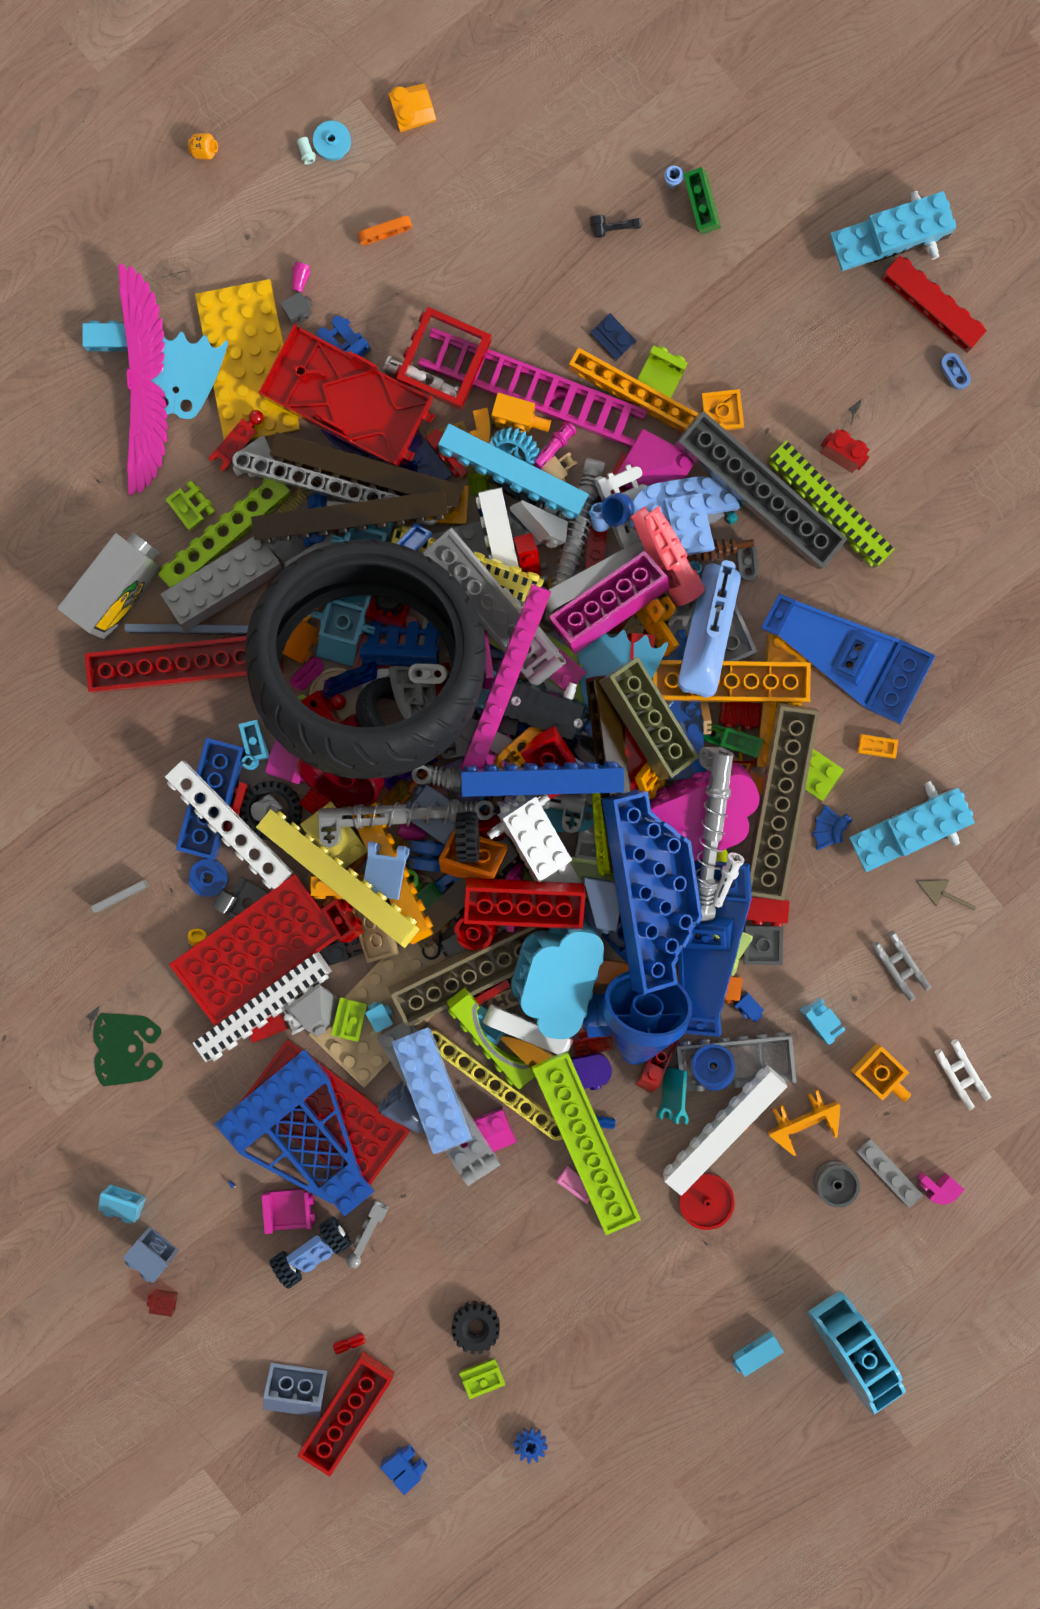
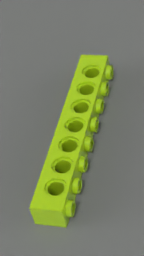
(236, 532)

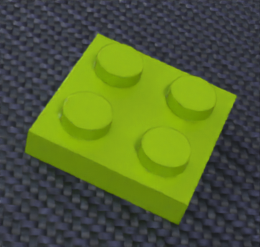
(821, 775)

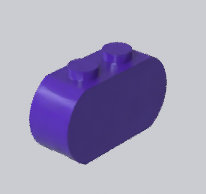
(592, 1070)

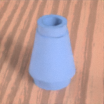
(673, 176)

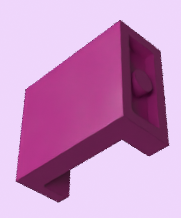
(287, 1210)

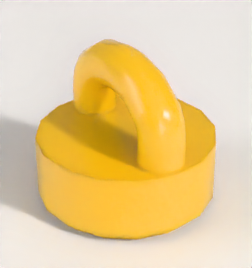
(195, 936)

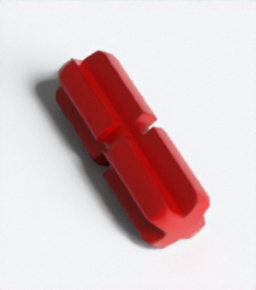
(345, 1344)

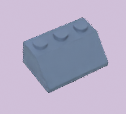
(295, 1390)

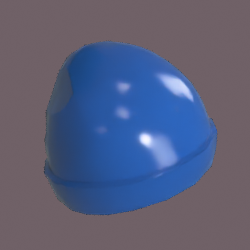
(617, 509)

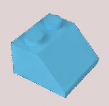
(121, 1203)

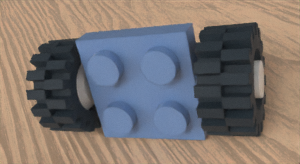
(306, 1257)

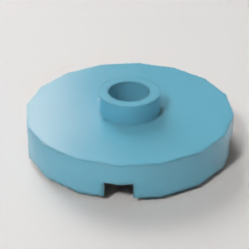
(332, 150)

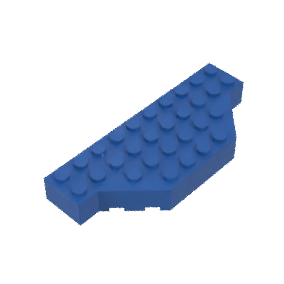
(653, 889)

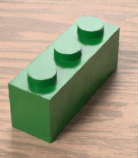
(702, 200)

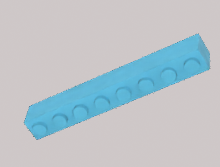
(512, 471)

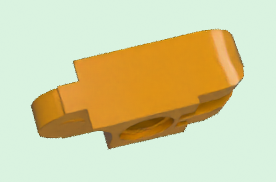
(511, 753)

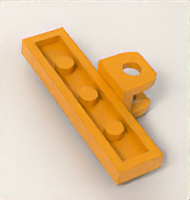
(653, 617)

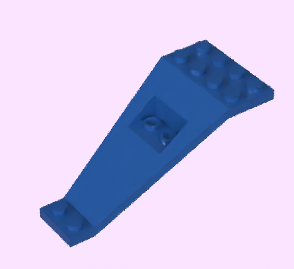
(883, 672)
(709, 961)

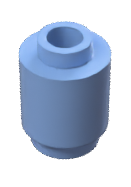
(596, 518)

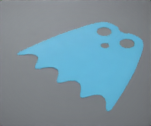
(192, 370)
(609, 653)

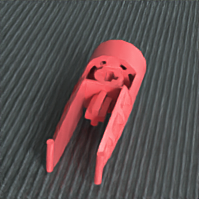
(669, 554)

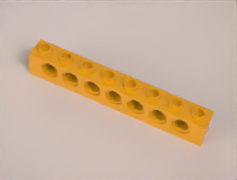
(631, 390)

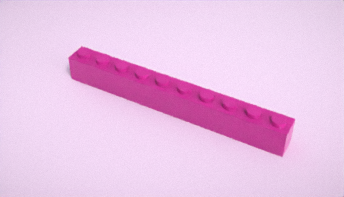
(506, 676)

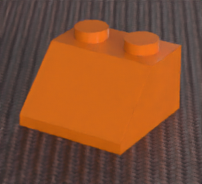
(301, 642)

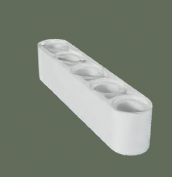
(523, 1029)

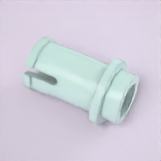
(308, 156)

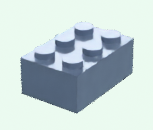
(150, 1255)

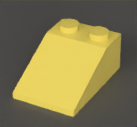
(350, 847)

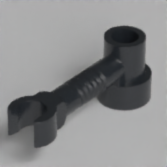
(600, 226)

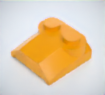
(411, 106)

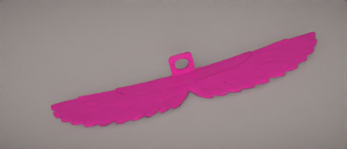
(145, 363)

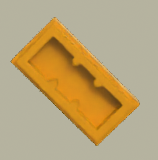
(877, 746)

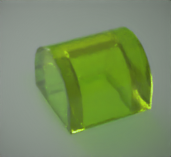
(478, 483)

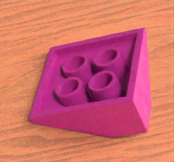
(657, 459)

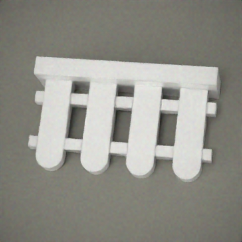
(604, 488)

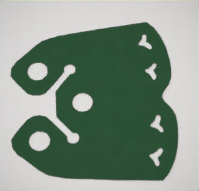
(118, 1036)

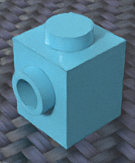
(379, 1015)

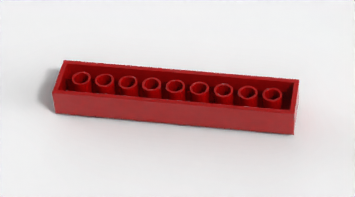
(166, 665)

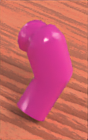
(558, 394)

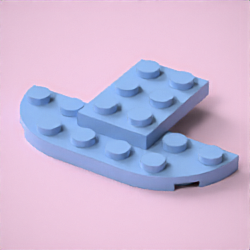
(686, 508)

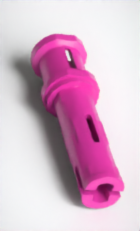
(558, 440)

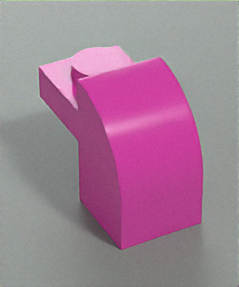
(942, 1192)

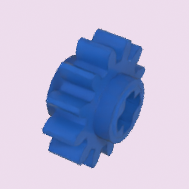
(526, 1450)

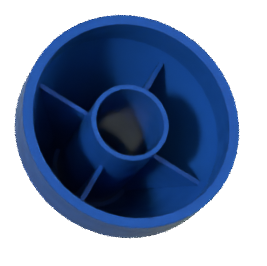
(645, 1022)

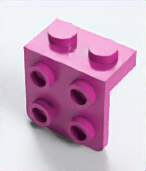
(283, 764)

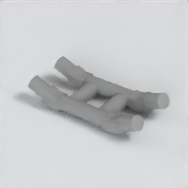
(899, 978)

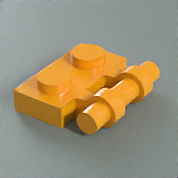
(648, 781)

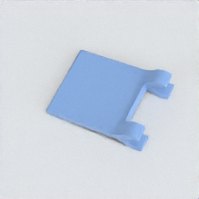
(385, 872)

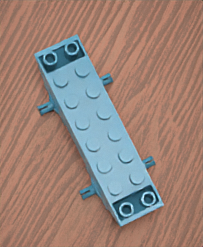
(345, 618)

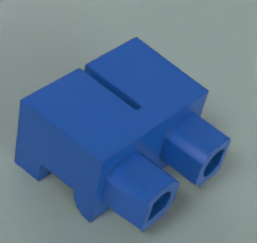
(402, 1469)

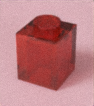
(162, 1302)

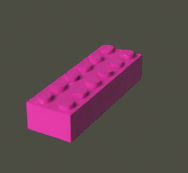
(609, 602)

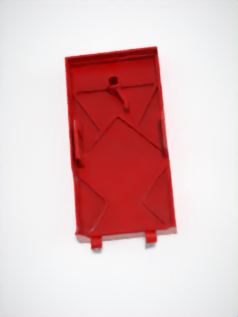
(346, 397)

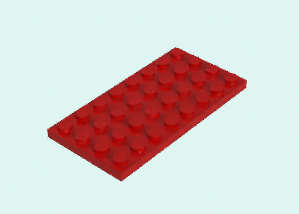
(254, 949)
(370, 1133)

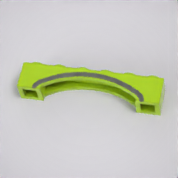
(465, 1009)

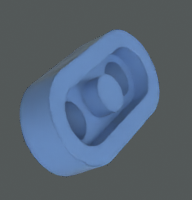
(957, 370)

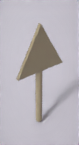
(936, 889)

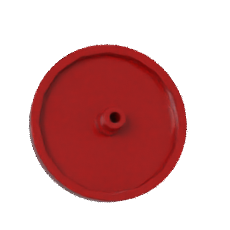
(707, 1202)

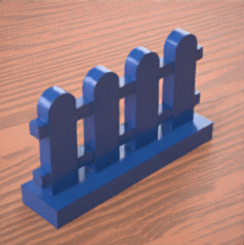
(354, 342)
(399, 654)

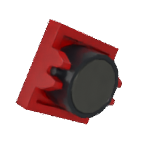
(387, 611)

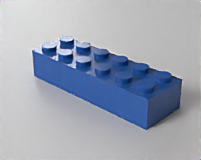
(220, 769)

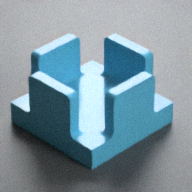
(822, 1020)

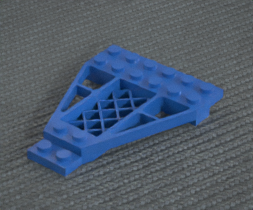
(274, 1101)

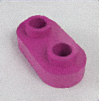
(307, 673)

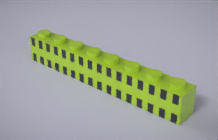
(830, 504)

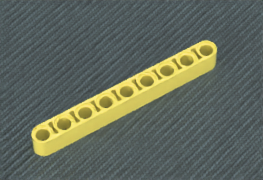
(500, 1092)

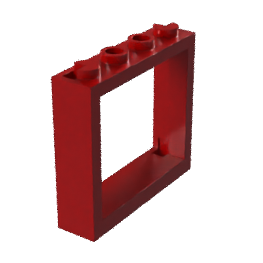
(459, 400)

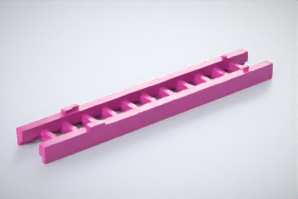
(544, 376)

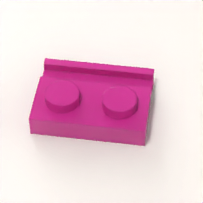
(567, 673)

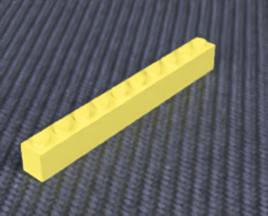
(339, 879)

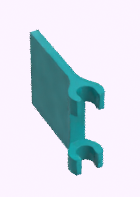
(674, 1095)

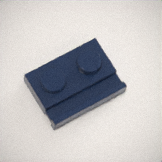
(613, 337)

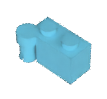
(254, 744)

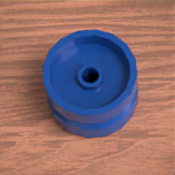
(428, 856)
(720, 1058)

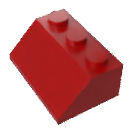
(548, 748)

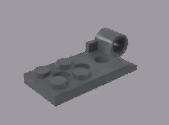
(232, 903)

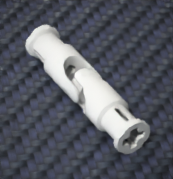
(391, 366)

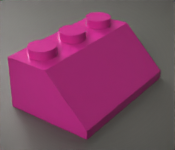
(495, 1129)

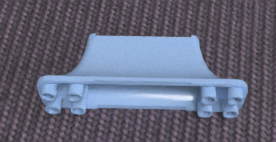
(705, 647)

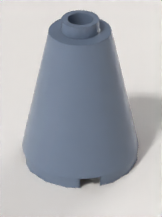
(401, 1108)

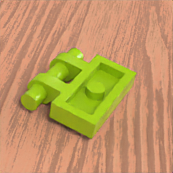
(185, 509)

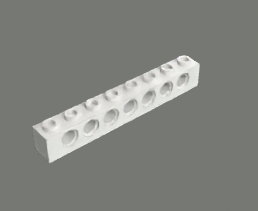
(175, 781)

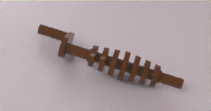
(722, 548)

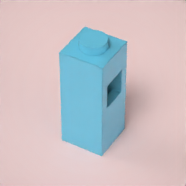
(757, 1354)

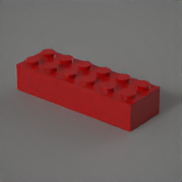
(524, 903)
(346, 1413)

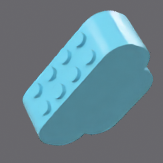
(558, 978)
(857, 1352)

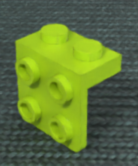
(663, 370)

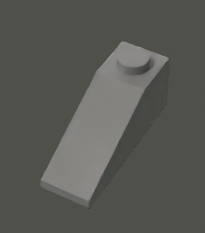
(542, 524)

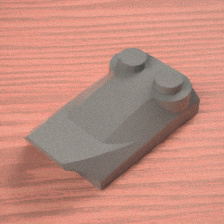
(739, 641)

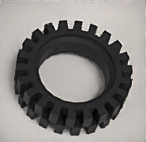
(270, 787)

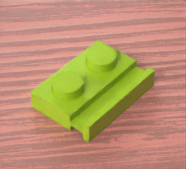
(349, 1019)
(482, 1378)

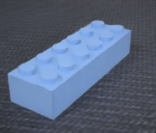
(432, 1091)

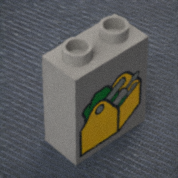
(112, 585)

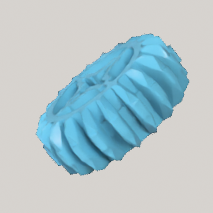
(515, 440)

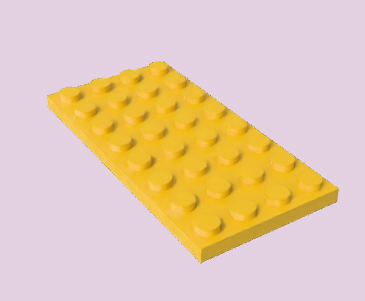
(251, 325)

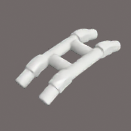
(972, 1079)

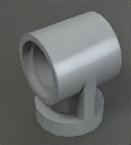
(261, 808)

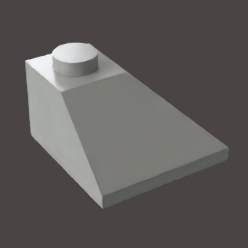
(316, 1009)

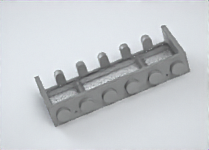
(748, 1055)

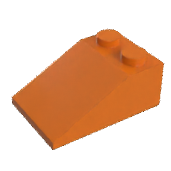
(489, 859)

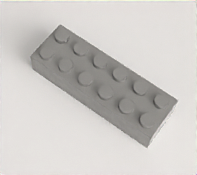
(221, 583)

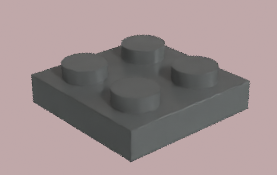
(765, 946)

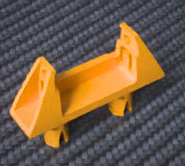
(820, 1112)

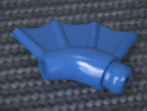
(830, 827)

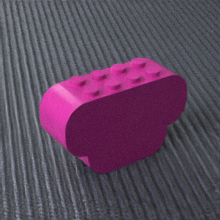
(684, 807)

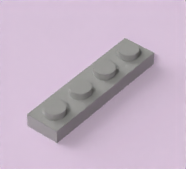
(889, 1172)

